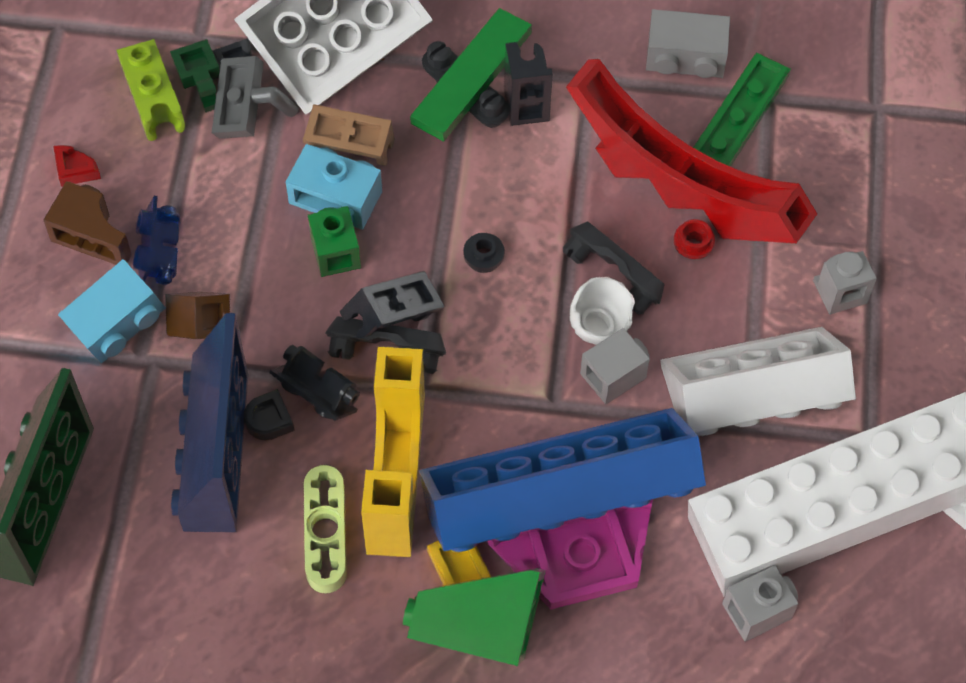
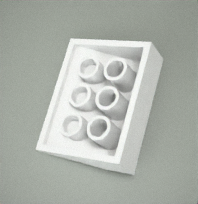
(327, 43)

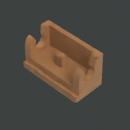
(349, 132)

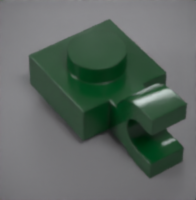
(198, 68)

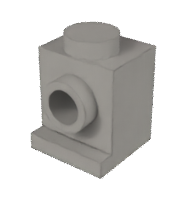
(845, 273)

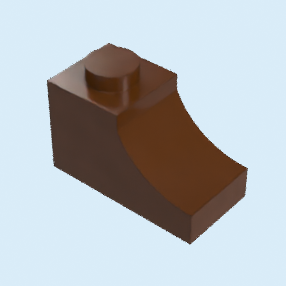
(80, 223)

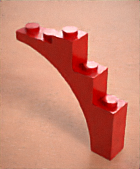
(685, 178)

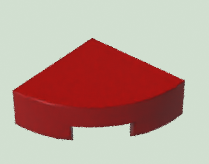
(74, 165)

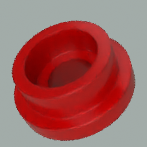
(696, 230)

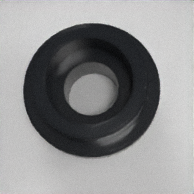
(483, 261)

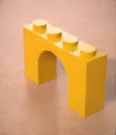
(392, 483)

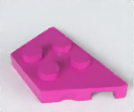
(582, 555)

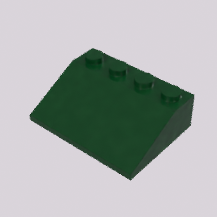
(41, 476)

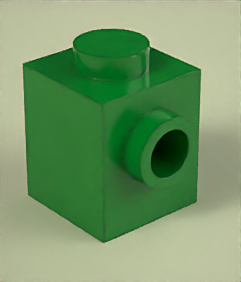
(334, 241)

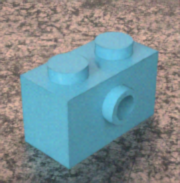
(330, 180)
(112, 311)

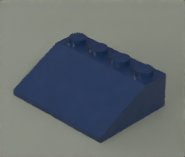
(212, 433)

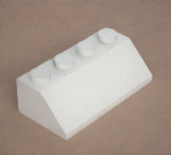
(760, 380)

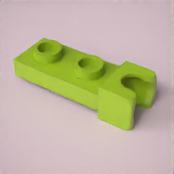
(150, 87)

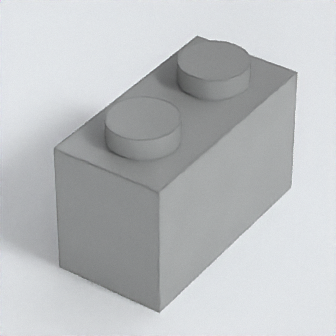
(688, 43)

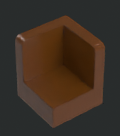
(194, 313)

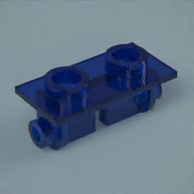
(156, 228)

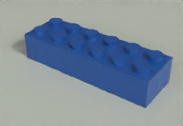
(562, 479)

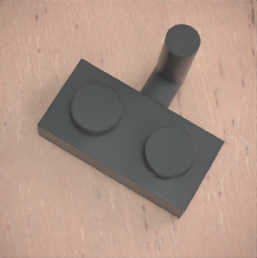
(239, 97)

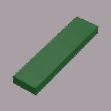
(469, 75)
(742, 109)

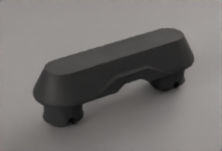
(489, 109)
(588, 239)
(344, 339)

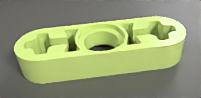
(313, 558)

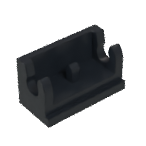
(527, 86)
(393, 303)

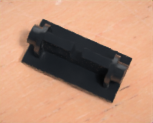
(331, 395)

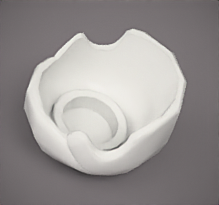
(601, 309)

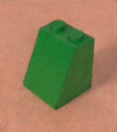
(478, 616)

